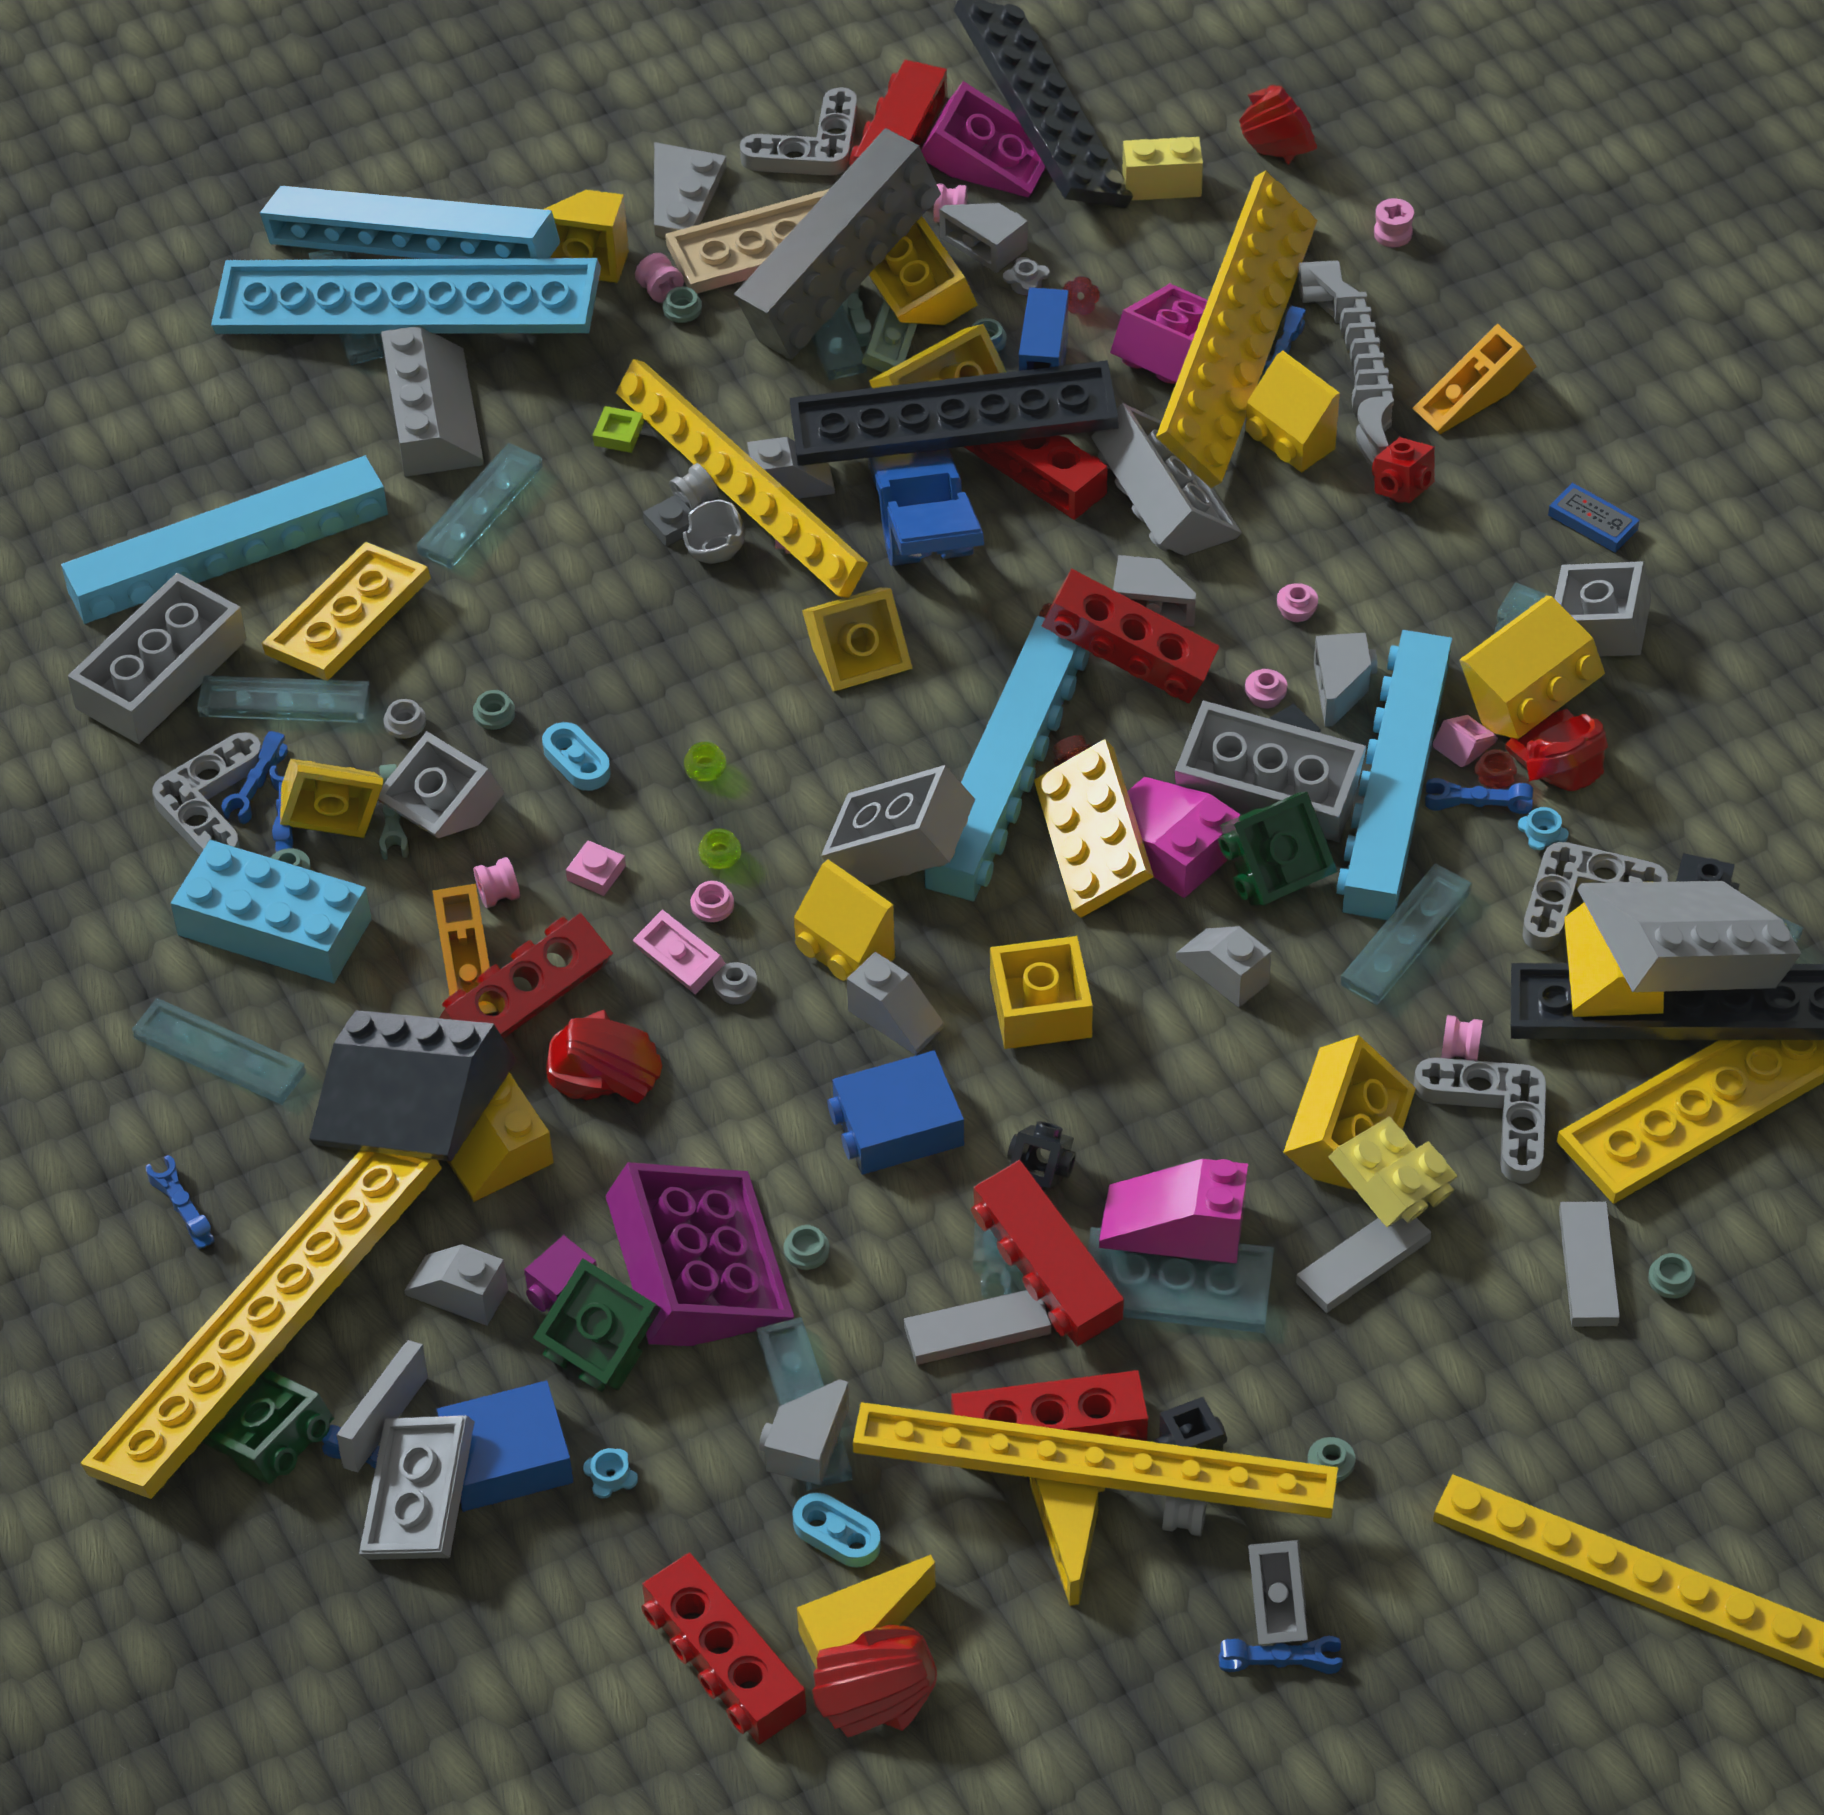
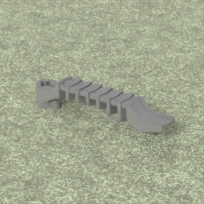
(1372, 393)

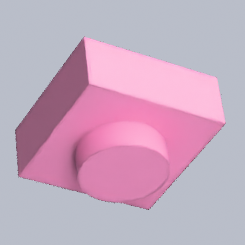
(595, 868)

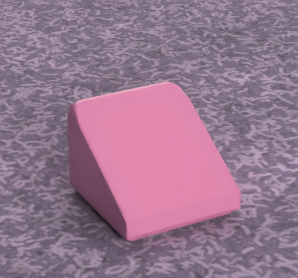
(1463, 739)

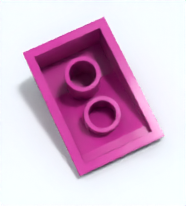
(983, 144)
(1159, 331)
(1179, 832)
(1179, 1211)

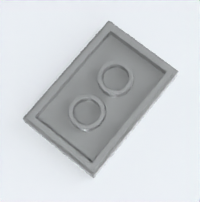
(417, 1488)

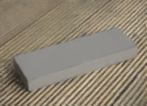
(1360, 1261)
(1589, 1264)
(976, 1326)
(384, 1400)

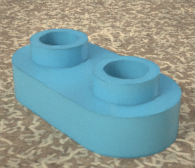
(583, 762)
(841, 1529)

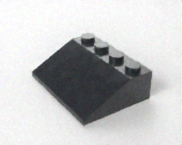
(409, 1084)

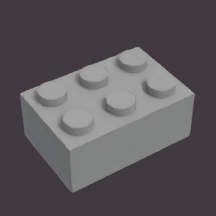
(900, 826)

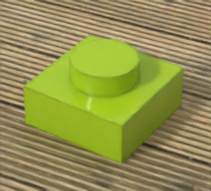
(618, 429)

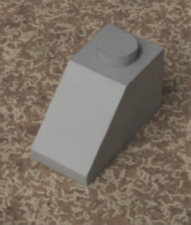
(985, 232)
(779, 459)
(1156, 588)
(1342, 672)
(1229, 962)
(892, 1003)
(461, 1282)
(806, 1433)
(1278, 1591)

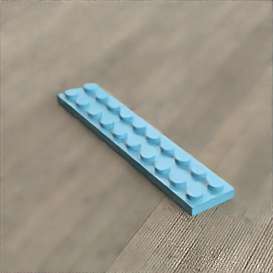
(406, 293)

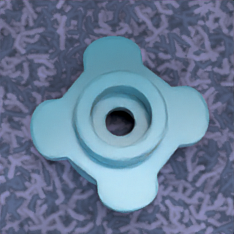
(1543, 828)
(607, 1461)

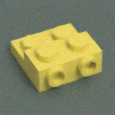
(1393, 1173)

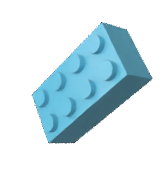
(271, 911)

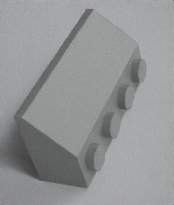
(431, 402)
(1164, 491)
(1262, 761)

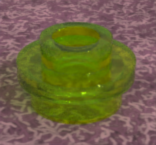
(704, 762)
(716, 841)

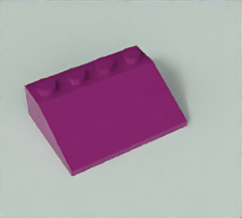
(697, 1252)

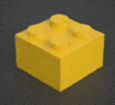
(1041, 992)

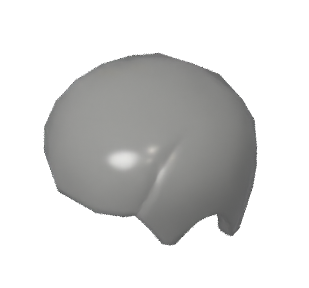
(714, 532)

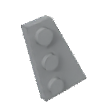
(683, 186)

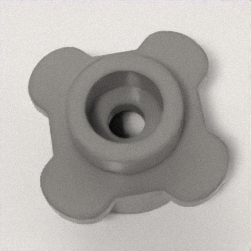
(1025, 275)

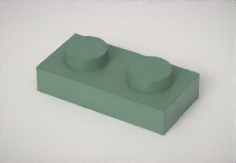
(888, 340)

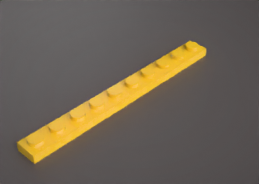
(742, 479)
(1095, 1460)
(1633, 1574)

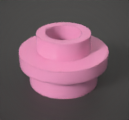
(1297, 602)
(1266, 688)
(712, 893)

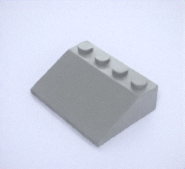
(1690, 935)

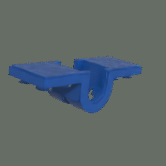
(924, 507)

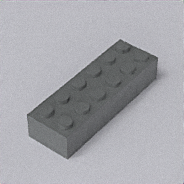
(838, 244)

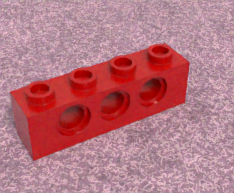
(1051, 470)
(1130, 636)
(572, 940)
(1067, 1402)
(688, 1589)

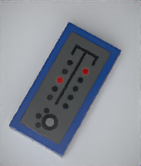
(1593, 517)

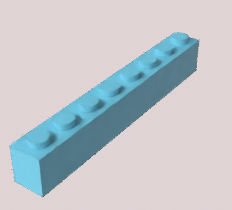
(406, 226)
(225, 538)
(1008, 755)
(1396, 776)

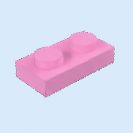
(678, 951)

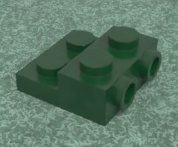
(1276, 849)
(597, 1326)
(271, 1426)

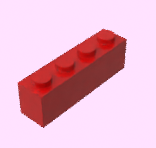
(909, 106)
(1047, 1254)

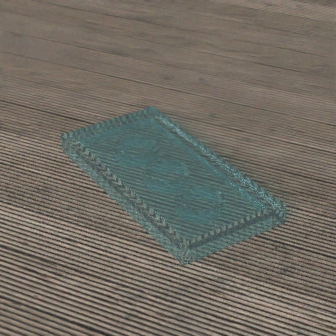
(1191, 1288)

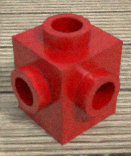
(1404, 470)

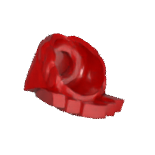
(1276, 124)
(1562, 750)
(602, 1058)
(874, 1680)

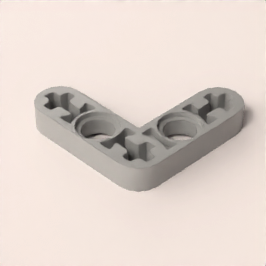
(815, 149)
(196, 792)
(1578, 869)
(1502, 1094)

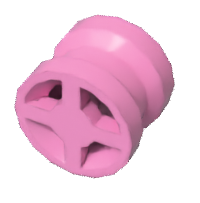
(949, 197)
(1394, 222)
(658, 276)
(496, 882)
(1461, 1038)

